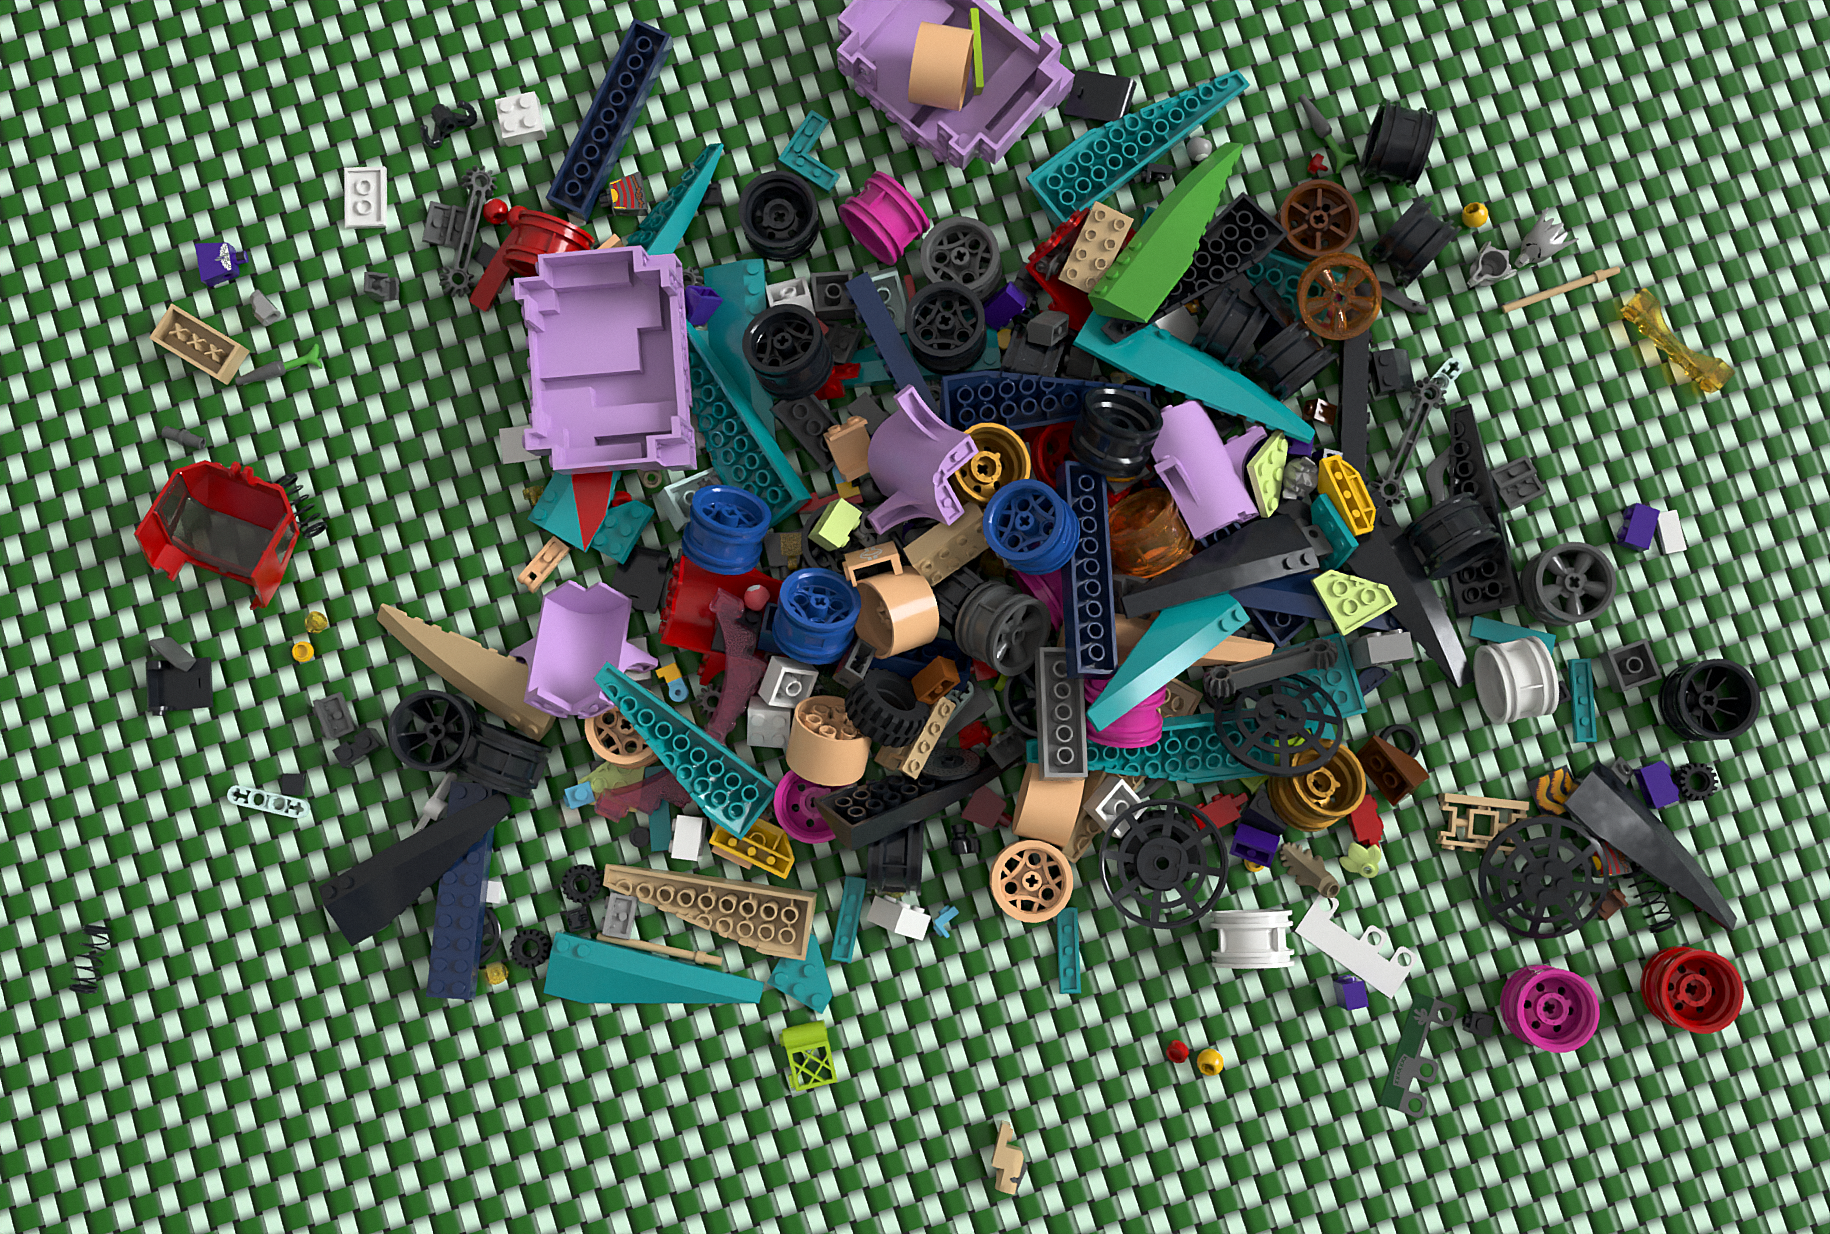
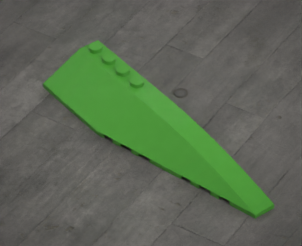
(1165, 242)

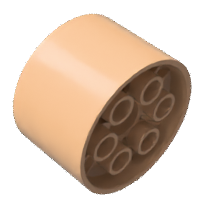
(940, 66)
(896, 612)
(825, 743)
(1046, 808)

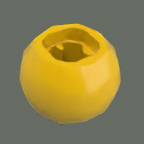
(1474, 215)
(1210, 1062)

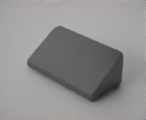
(173, 653)

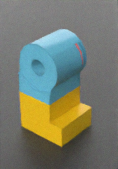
(844, 488)
(677, 687)

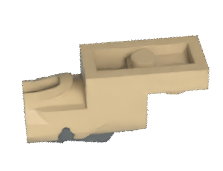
(1008, 1160)

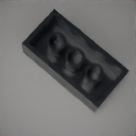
(806, 423)

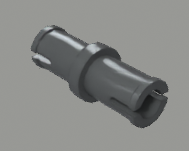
(183, 437)

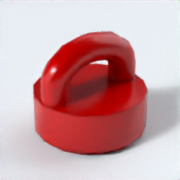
(1316, 163)
(620, 498)
(1177, 1051)

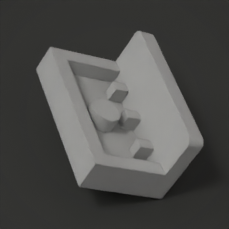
(619, 915)

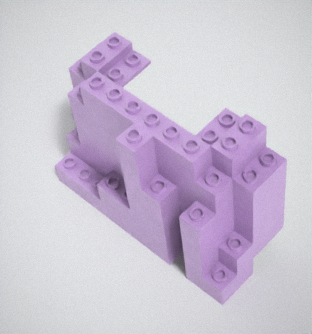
(1017, 74)
(608, 361)

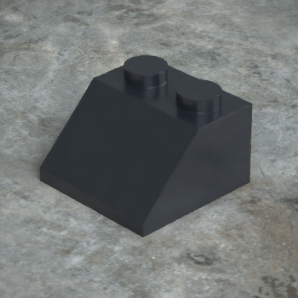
(1391, 372)
(749, 617)
(1261, 815)

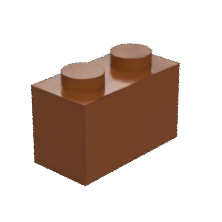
(935, 680)

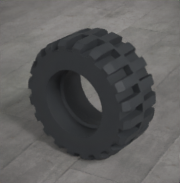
(886, 708)
(1134, 845)

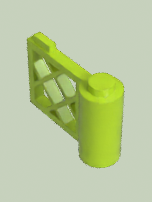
(804, 1038)

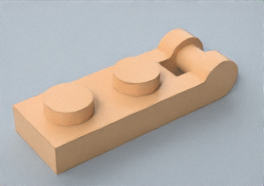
(543, 564)

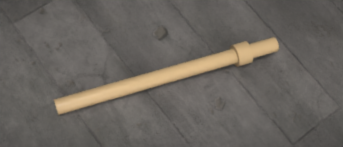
(1597, 277)
(699, 957)

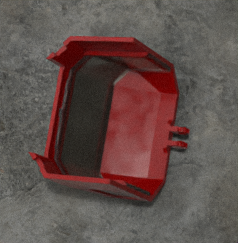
(223, 525)

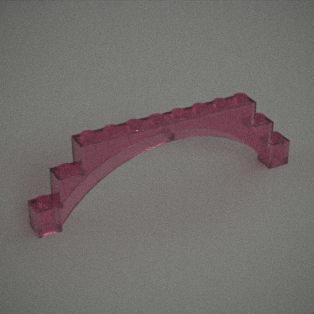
(740, 680)

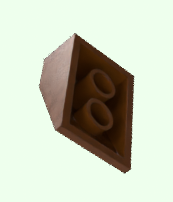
(1391, 769)

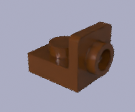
(1319, 411)
(1613, 901)

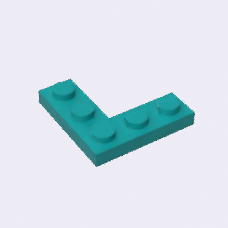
(796, 154)

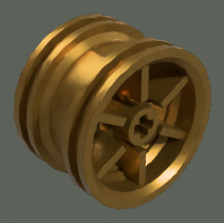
(1005, 448)
(1306, 799)

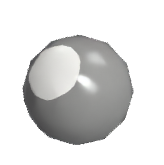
(1198, 148)

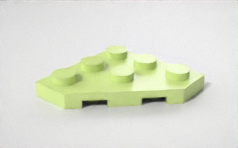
(1267, 472)
(1351, 599)
(613, 777)

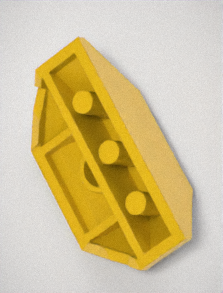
(1347, 494)
(762, 846)

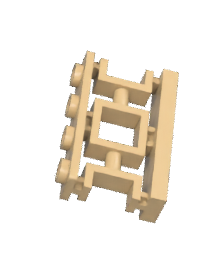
(916, 754)
(1482, 806)

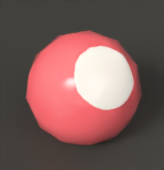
(756, 597)

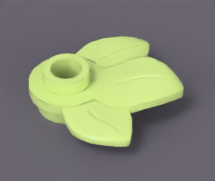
(1359, 858)

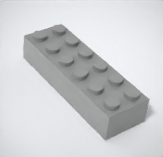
(1059, 718)

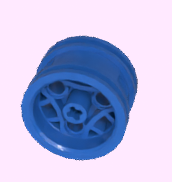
(1008, 522)
(725, 529)
(816, 616)

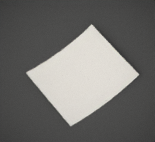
(512, 445)

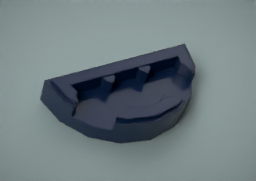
(1371, 678)

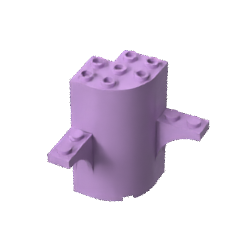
(911, 464)
(1203, 471)
(572, 643)

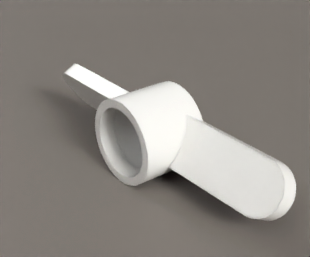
(436, 806)

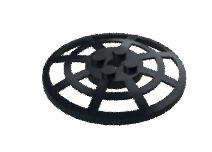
(1280, 729)
(1540, 866)
(1173, 873)

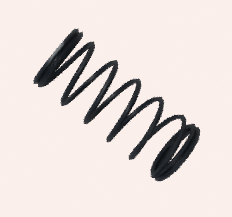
(323, 525)
(1636, 872)
(90, 930)

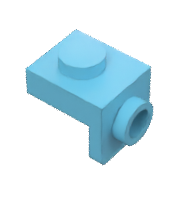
(579, 795)
(946, 914)

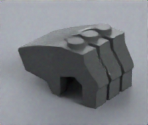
(381, 287)

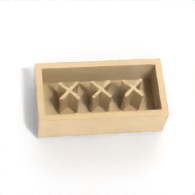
(1095, 247)
(199, 344)
(948, 547)

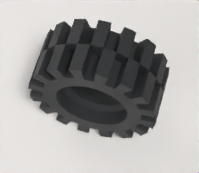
(1707, 777)
(594, 883)
(517, 948)

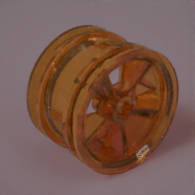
(1368, 306)
(1148, 533)

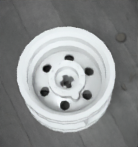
(1516, 680)
(1252, 938)

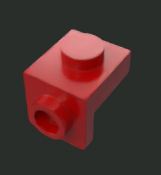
(974, 734)

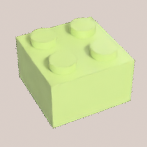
(835, 525)

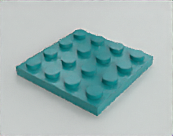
(1337, 681)

